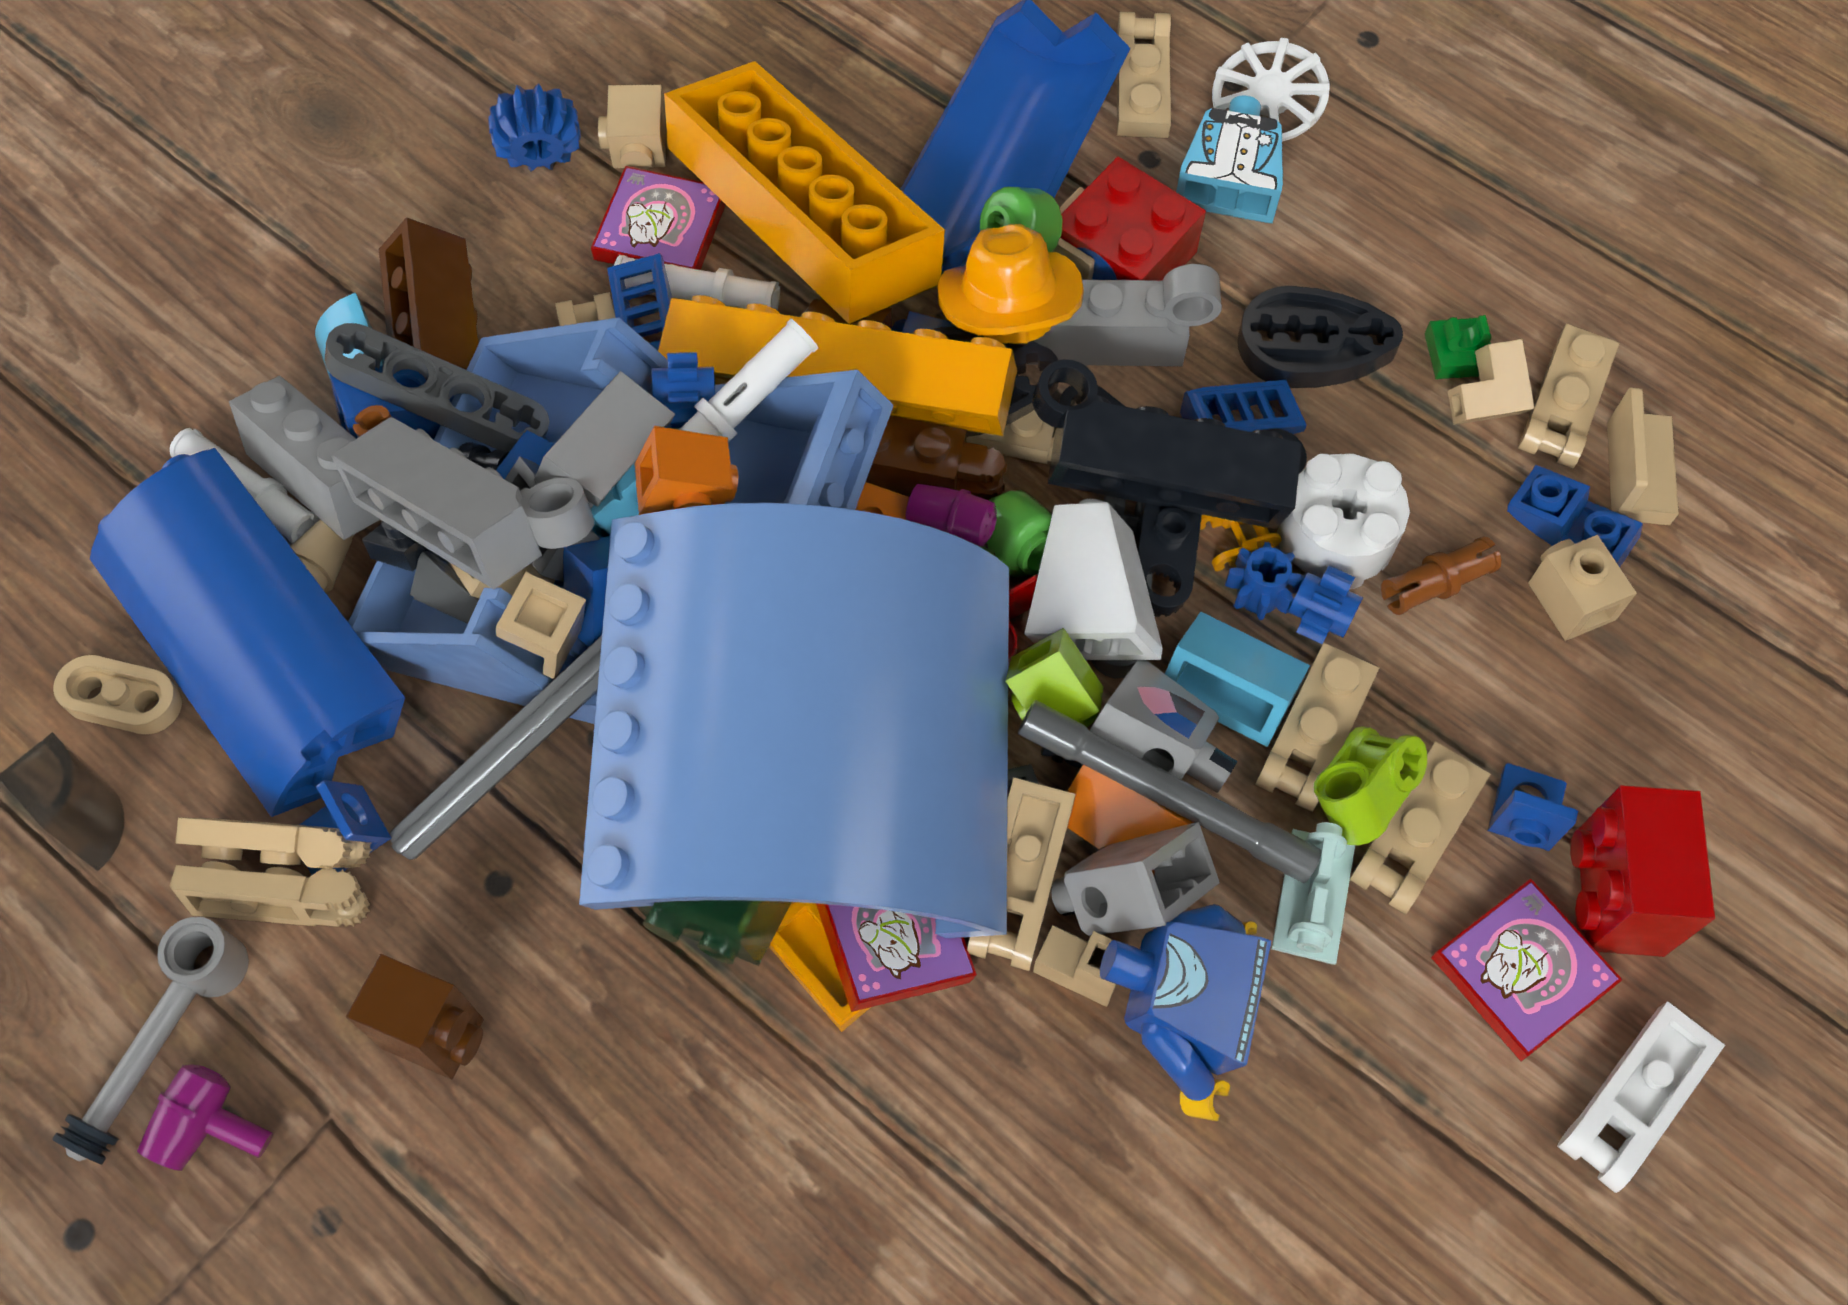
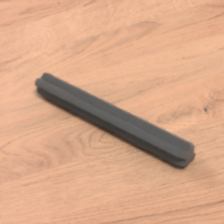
(499, 755)

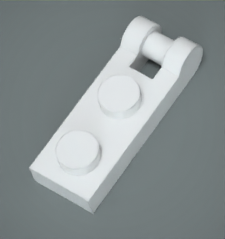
(1642, 1095)

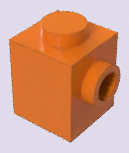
(683, 471)

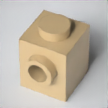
(634, 126)
(1581, 586)

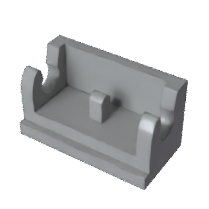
(605, 438)

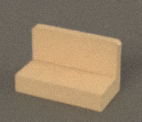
(1642, 462)

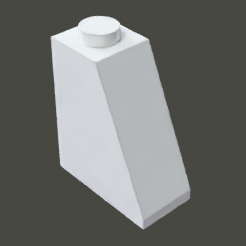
(1094, 586)

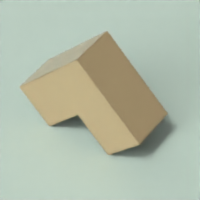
(1502, 386)
(1075, 964)

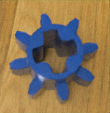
(682, 385)
(1267, 565)
(1325, 604)

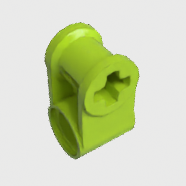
(1365, 782)

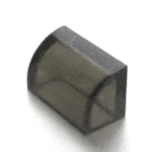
(68, 800)

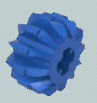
(534, 127)

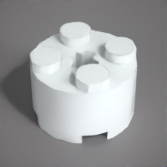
(1346, 516)

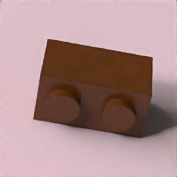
(417, 1017)

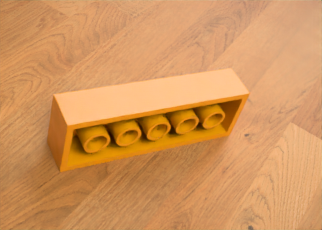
(804, 191)

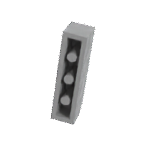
(1137, 319)
(459, 506)

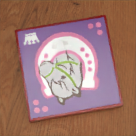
(656, 216)
(891, 955)
(1526, 969)

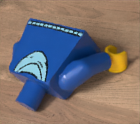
(1193, 998)

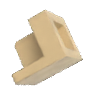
(543, 621)

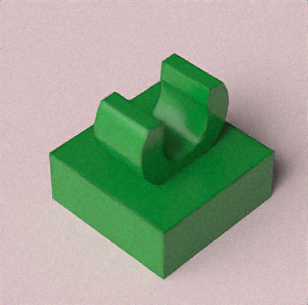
(1454, 345)

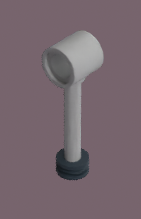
(176, 957)

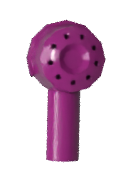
(953, 512)
(191, 1111)

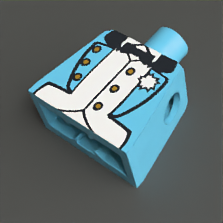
(1235, 162)

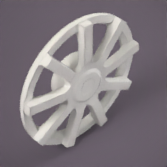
(1275, 87)

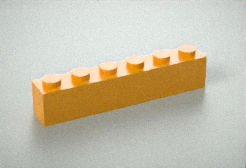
(917, 372)

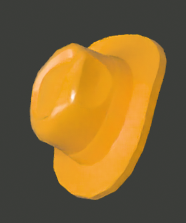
(1011, 287)

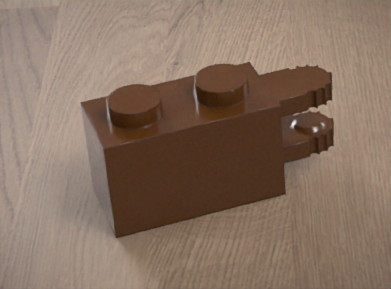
(935, 456)

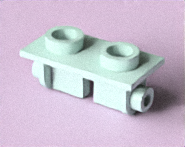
(1313, 911)

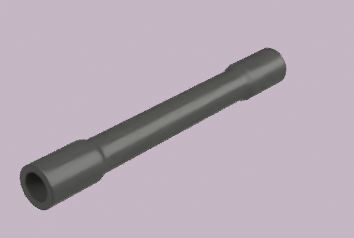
(1261, 839)

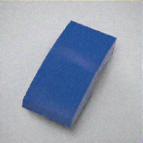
(1560, 510)

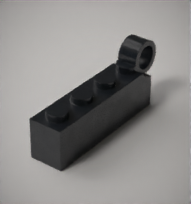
(1165, 457)

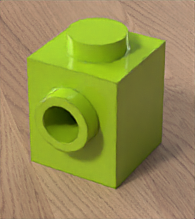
(1056, 676)

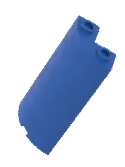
(1013, 118)
(244, 629)

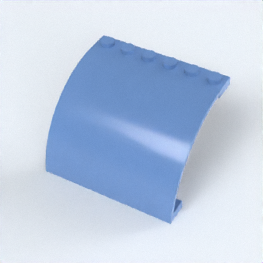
(801, 715)

